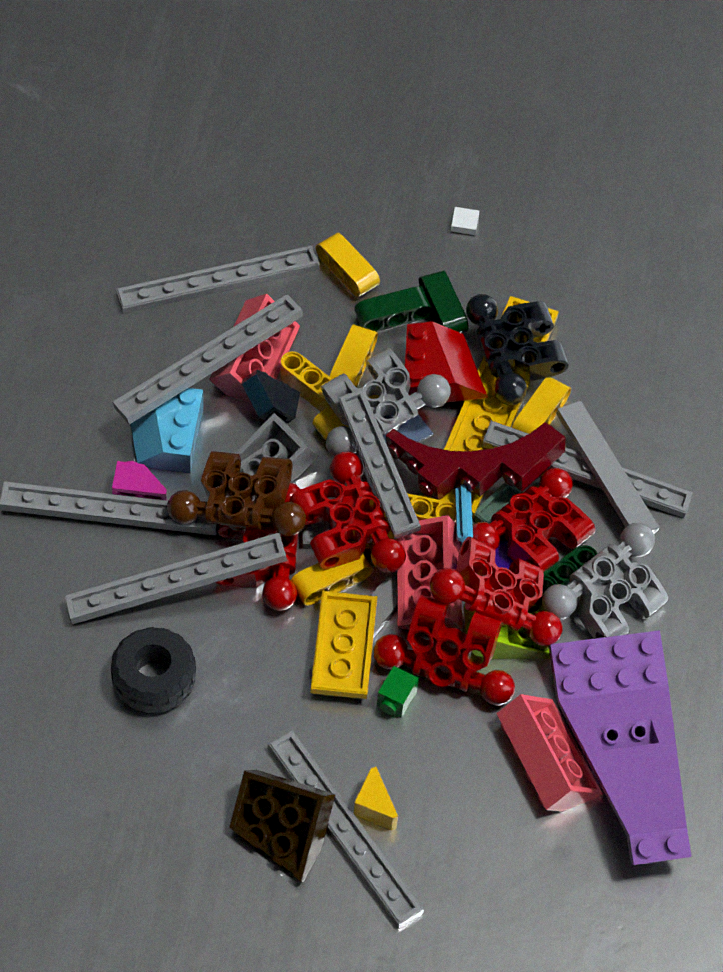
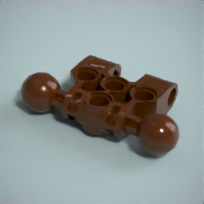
(253, 504)

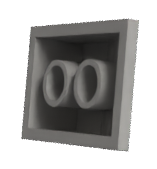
(276, 440)

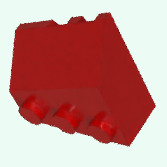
(445, 353)

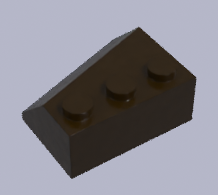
(282, 819)

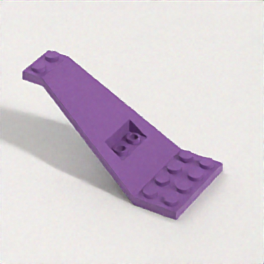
(620, 687)

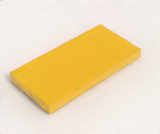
(344, 645)

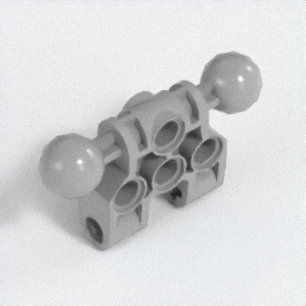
(393, 400)
(616, 569)

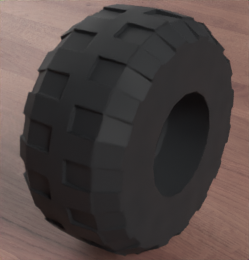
(156, 692)

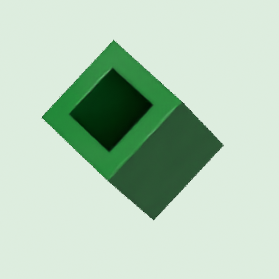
(397, 692)

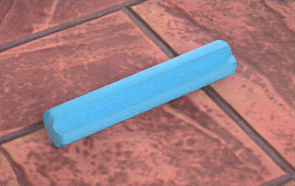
(463, 507)

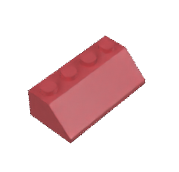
(264, 356)
(426, 553)
(548, 753)

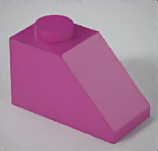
(137, 481)

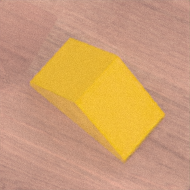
(375, 803)

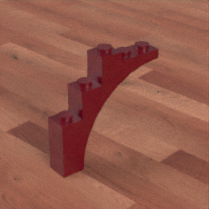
(478, 470)

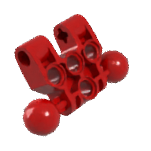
(351, 500)
(536, 517)
(279, 591)
(497, 591)
(427, 655)

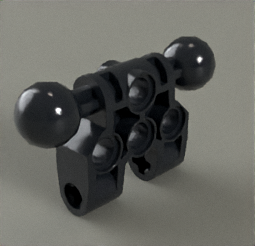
(511, 348)

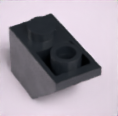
(271, 396)

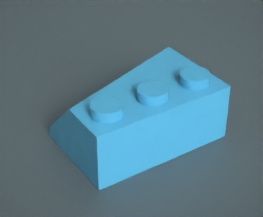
(169, 433)

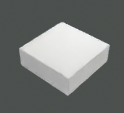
(465, 221)

